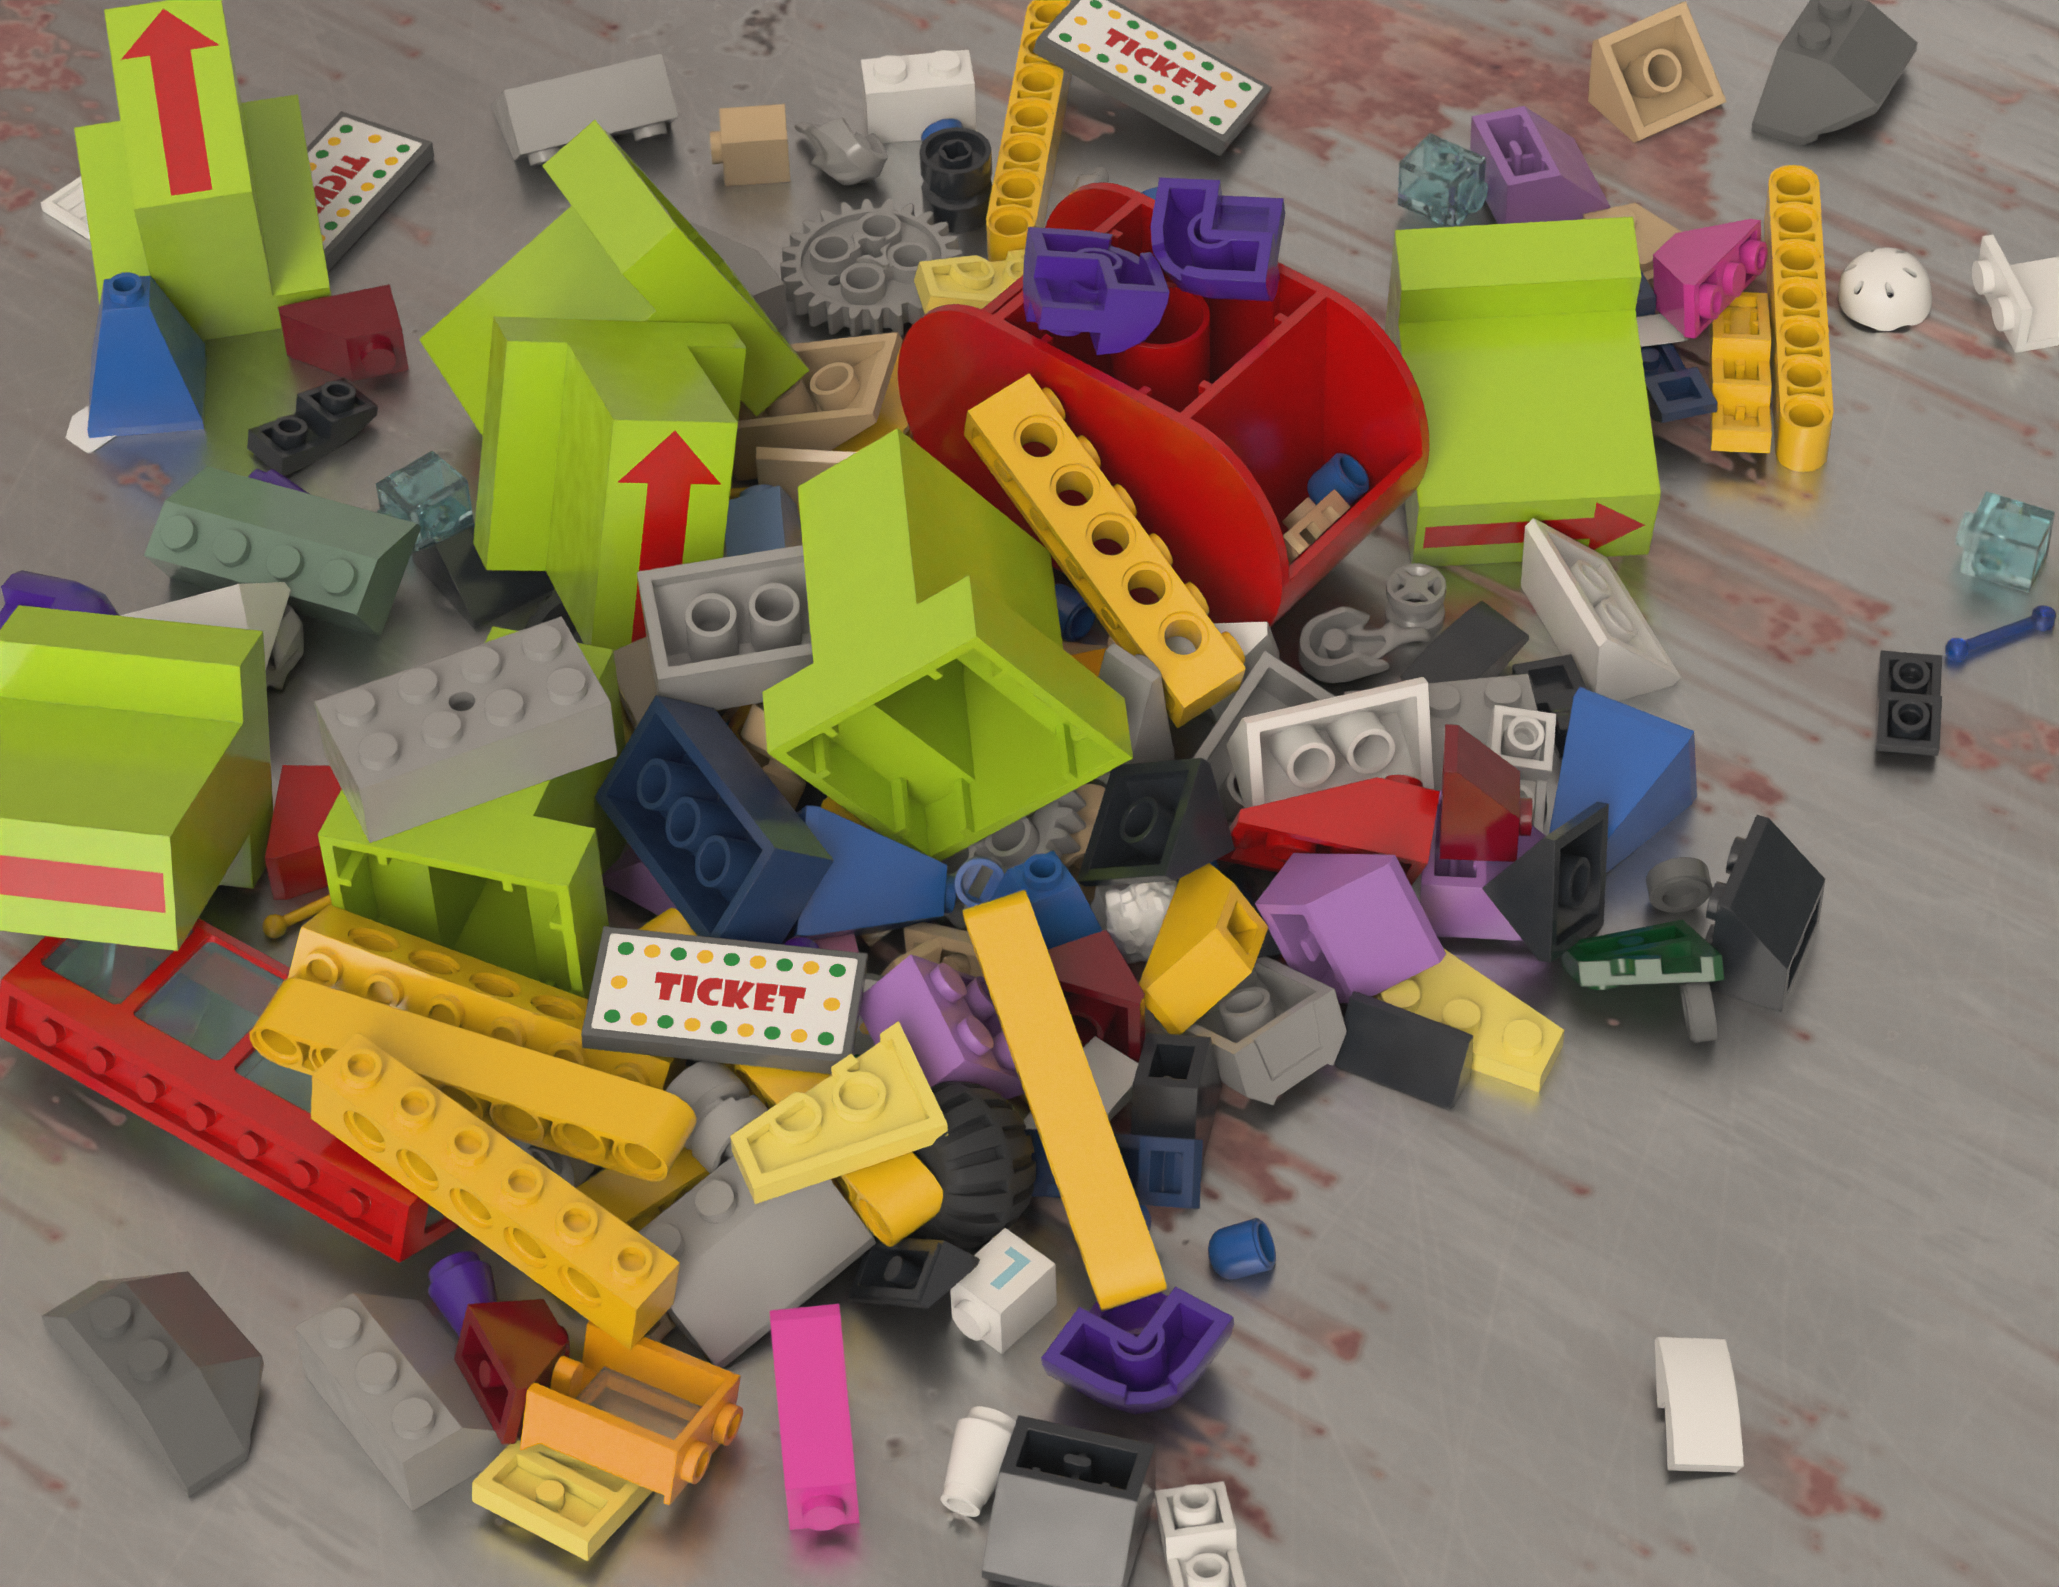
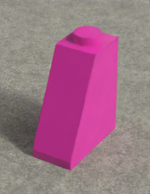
(814, 1417)

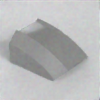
(1272, 1030)

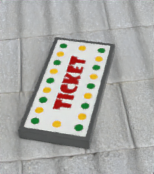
(1153, 71)
(357, 176)
(724, 1000)

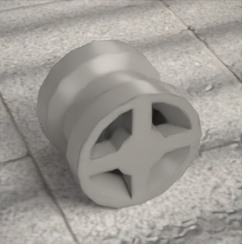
(1416, 597)

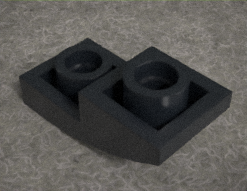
(321, 424)
(1470, 648)
(1908, 703)

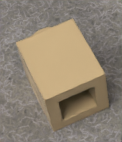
(752, 145)

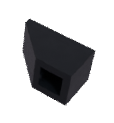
(1176, 1088)

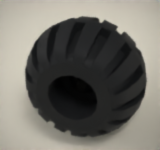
(979, 1165)

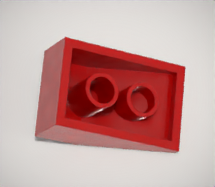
(1353, 818)

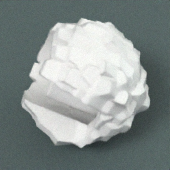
(1133, 915)

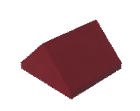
(1101, 993)

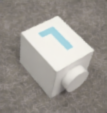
(1004, 1292)

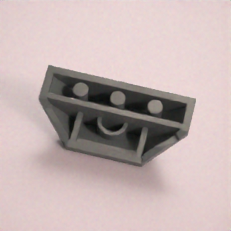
(1831, 70)
(167, 1368)

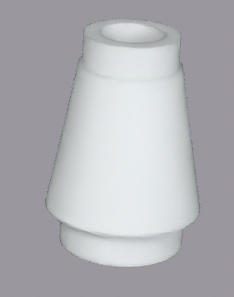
(976, 1459)

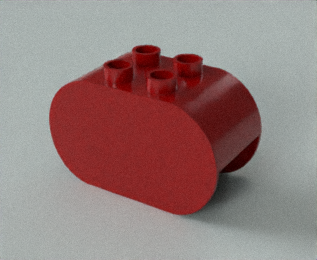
(1198, 422)

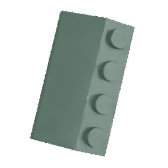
(243, 531)

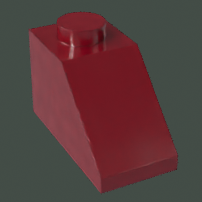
(347, 333)
(1480, 802)
(504, 1353)

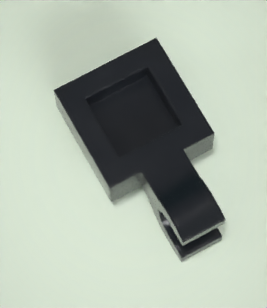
(1553, 687)

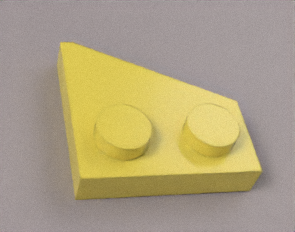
(557, 1497)

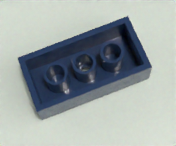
(712, 825)

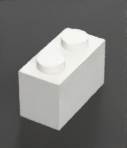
(915, 91)

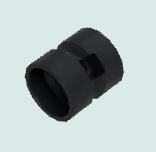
(956, 178)

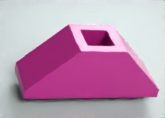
(1705, 272)

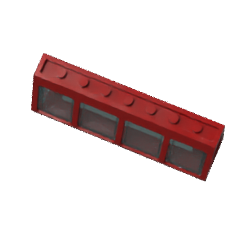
(175, 1048)

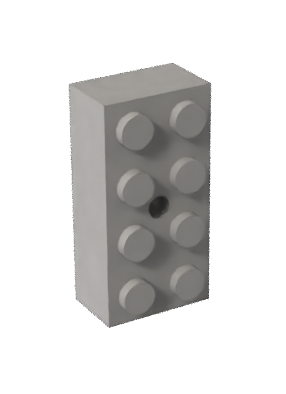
(466, 729)

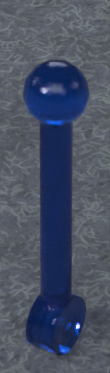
(2042, 618)

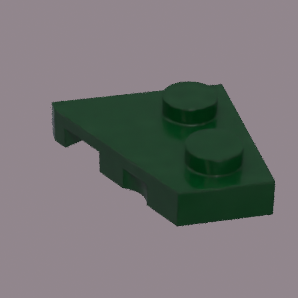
(1644, 956)

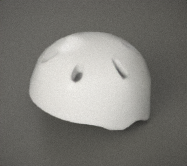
(1881, 274)

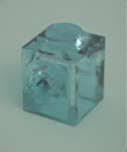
(1442, 181)
(428, 495)
(2005, 541)

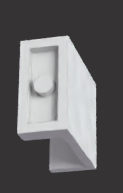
(2020, 296)

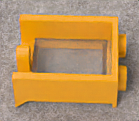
(635, 1412)

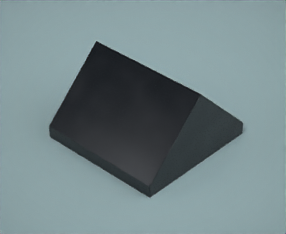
(472, 590)
(1156, 824)
(1557, 886)

